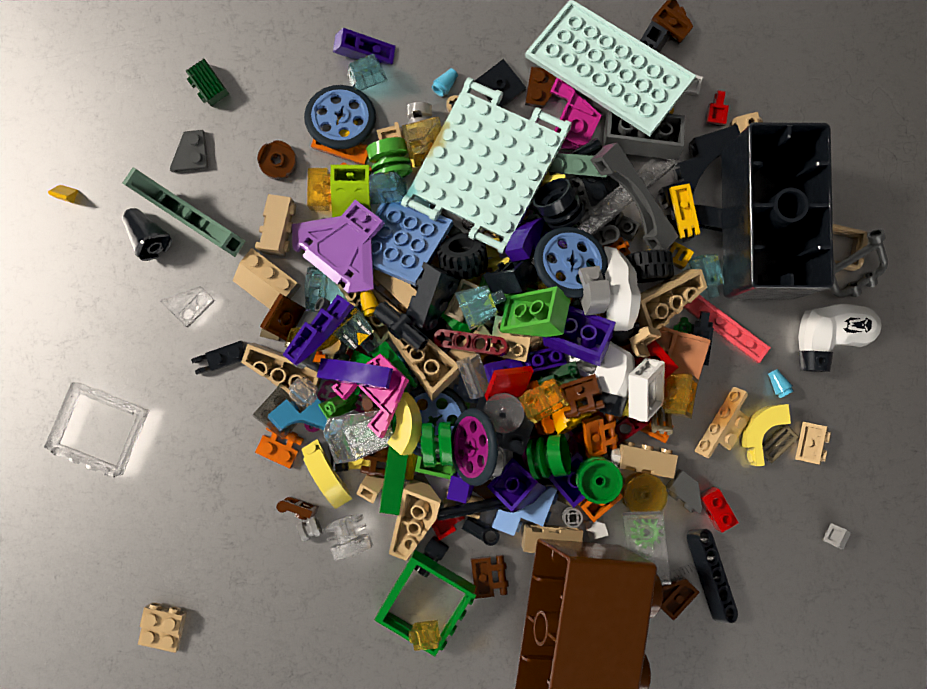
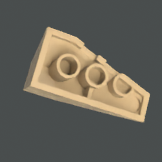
(416, 516)

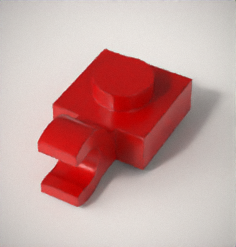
(717, 112)
(446, 527)

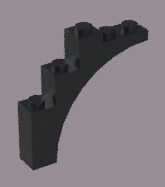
(704, 150)

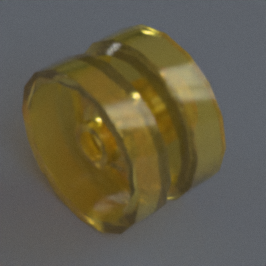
(655, 495)

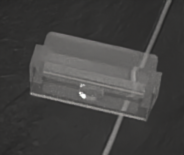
(473, 375)

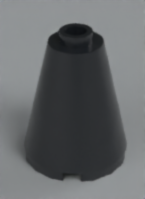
(145, 235)

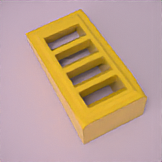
(681, 249)

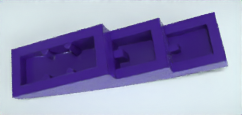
(314, 334)
(355, 373)

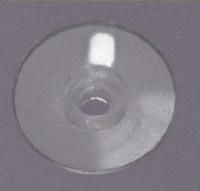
(510, 406)

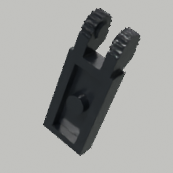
(221, 357)

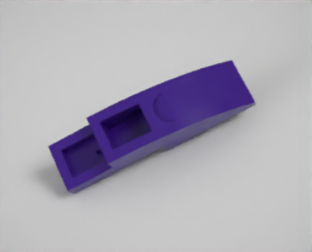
(539, 360)

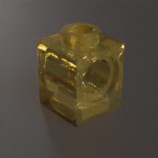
(425, 635)

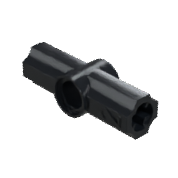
(401, 326)

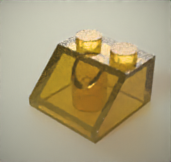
(420, 138)
(680, 395)

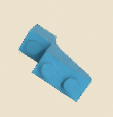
(288, 414)

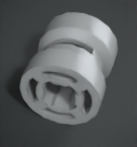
(568, 516)
(308, 529)

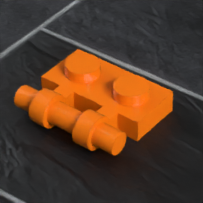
(594, 434)
(277, 451)

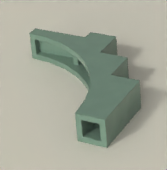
(183, 212)

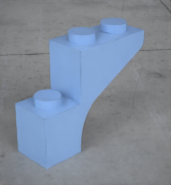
(536, 512)

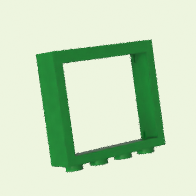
(400, 626)

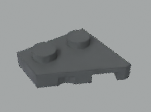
(190, 152)

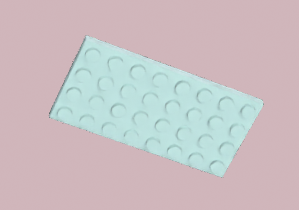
(610, 67)

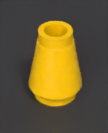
(368, 303)

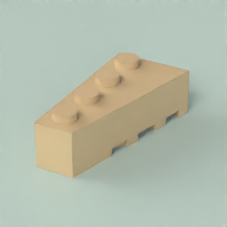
(669, 298)

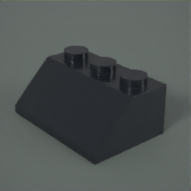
(598, 187)
(513, 441)

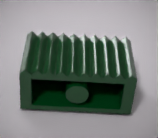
(207, 82)

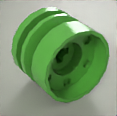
(389, 156)

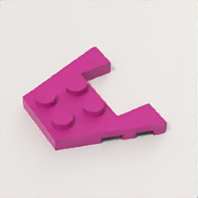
(579, 112)
(384, 398)

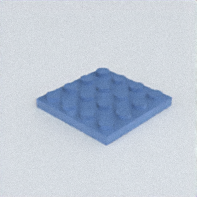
(406, 241)

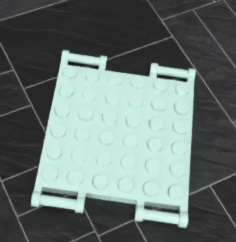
(486, 164)

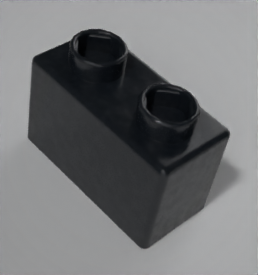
(777, 211)

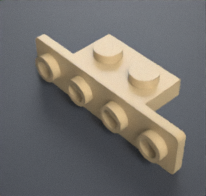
(726, 425)

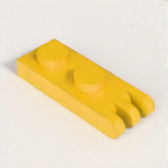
(684, 210)

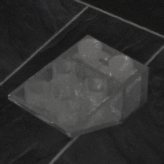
(351, 437)

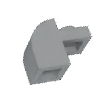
(596, 290)

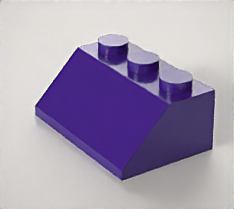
(583, 336)

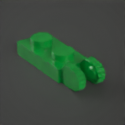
(387, 351)

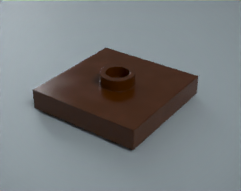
(282, 317)

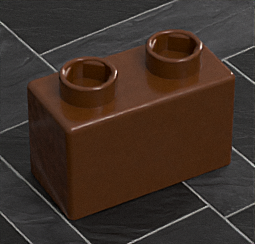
(588, 617)

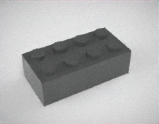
(664, 142)

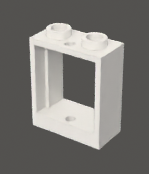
(646, 389)

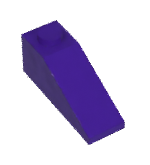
(357, 45)

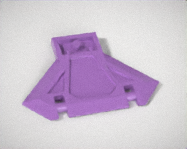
(341, 246)

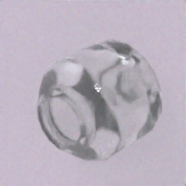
(303, 392)

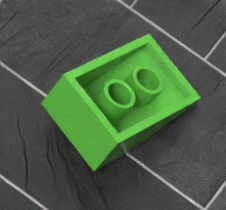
(536, 313)

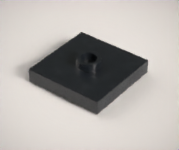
(502, 78)

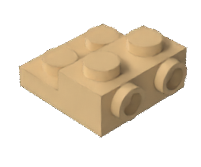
(161, 627)

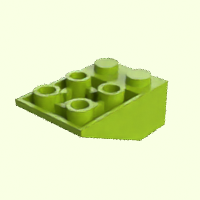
(347, 185)

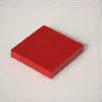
(509, 381)

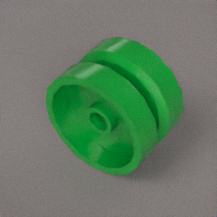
(436, 444)
(609, 484)

